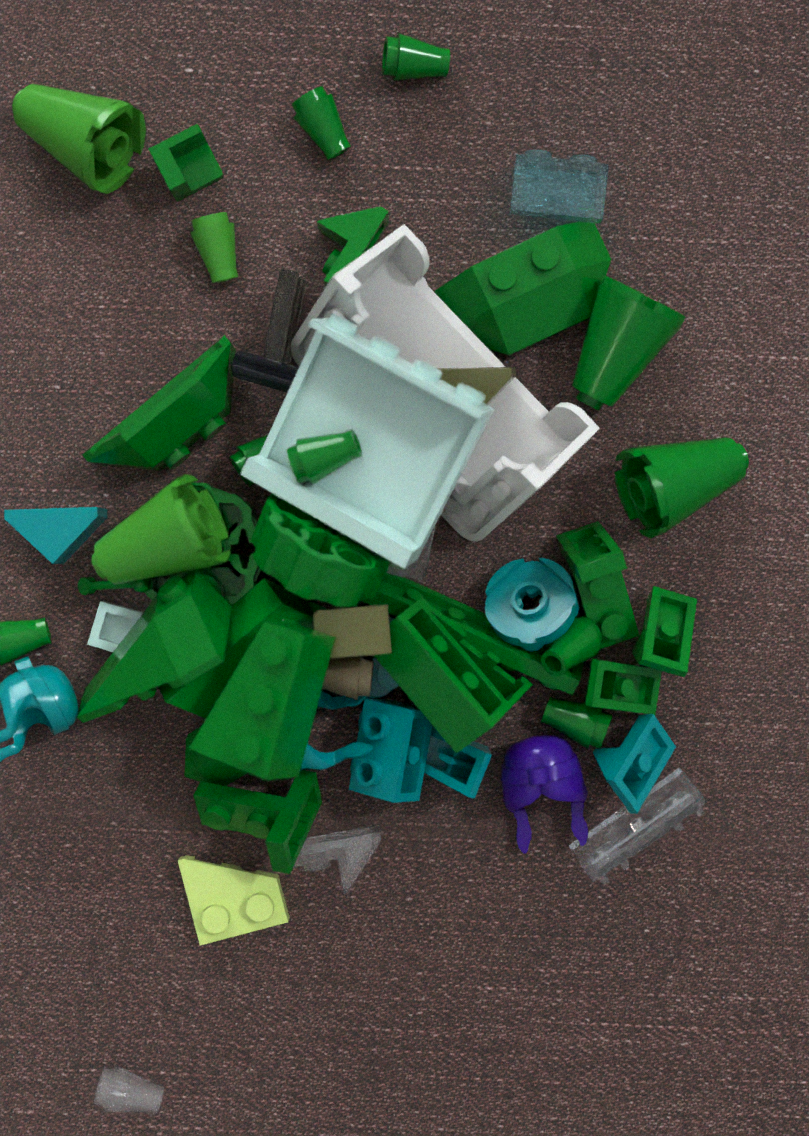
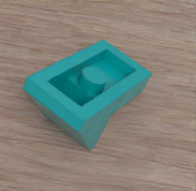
(637, 762)

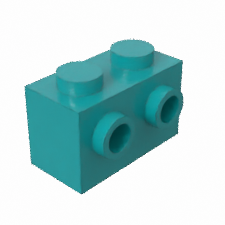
(399, 752)

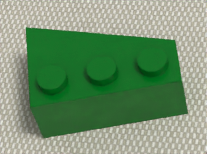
(260, 604)
(447, 676)
(269, 703)

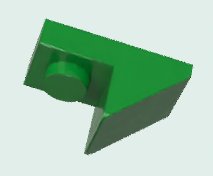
(355, 233)
(666, 632)
(622, 687)

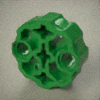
(315, 557)
(230, 587)

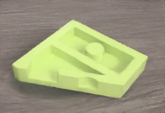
(231, 900)

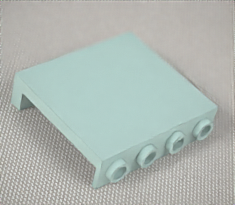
(410, 433)

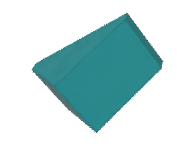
(56, 531)
(458, 770)

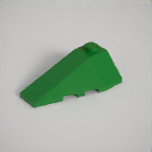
(170, 643)

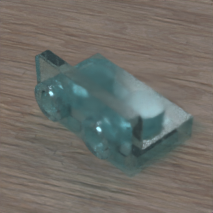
(559, 187)

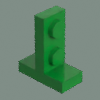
(599, 582)
(263, 815)

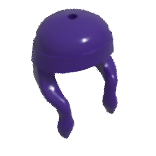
(547, 768)

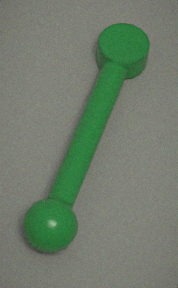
(88, 585)

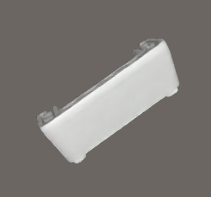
(522, 438)

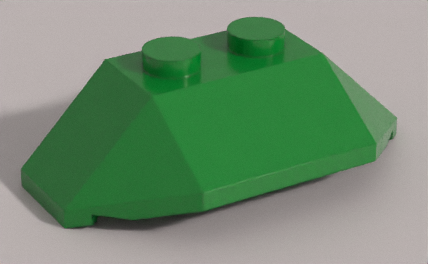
(531, 288)
(173, 417)

